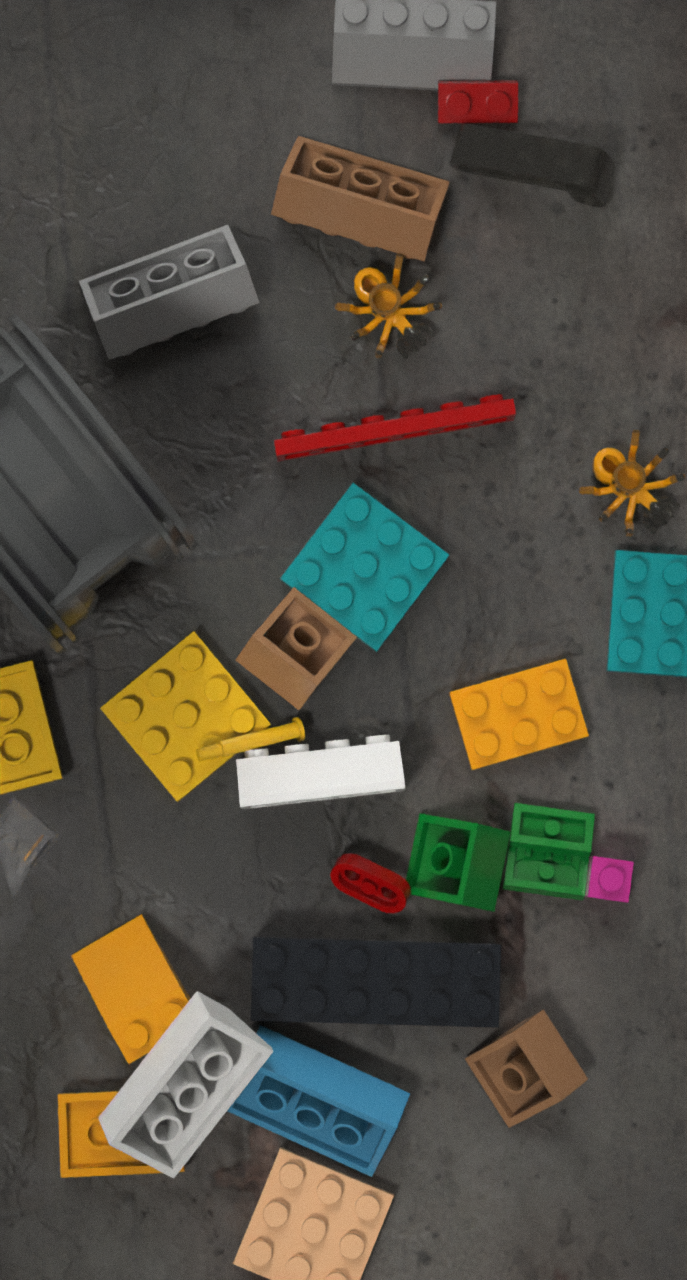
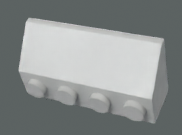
(320, 774)
(184, 1085)

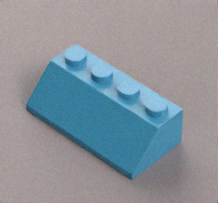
(322, 1104)

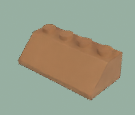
(359, 198)

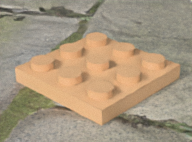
(312, 1223)

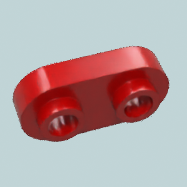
(370, 883)

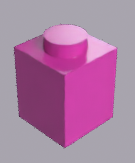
(609, 879)

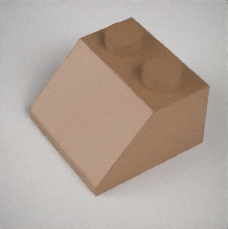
(295, 648)
(526, 1069)

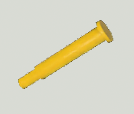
(254, 740)

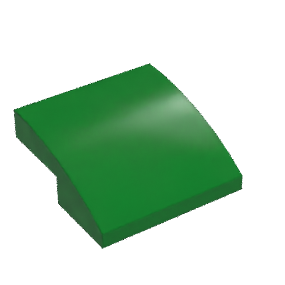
(548, 851)

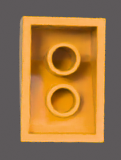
(132, 986)

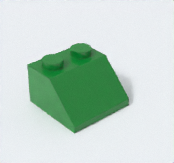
(457, 861)

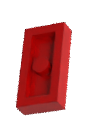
(478, 101)

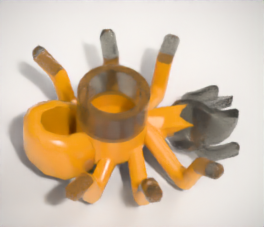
(385, 304)
(628, 481)

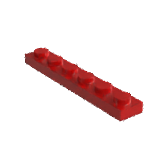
(412, 424)

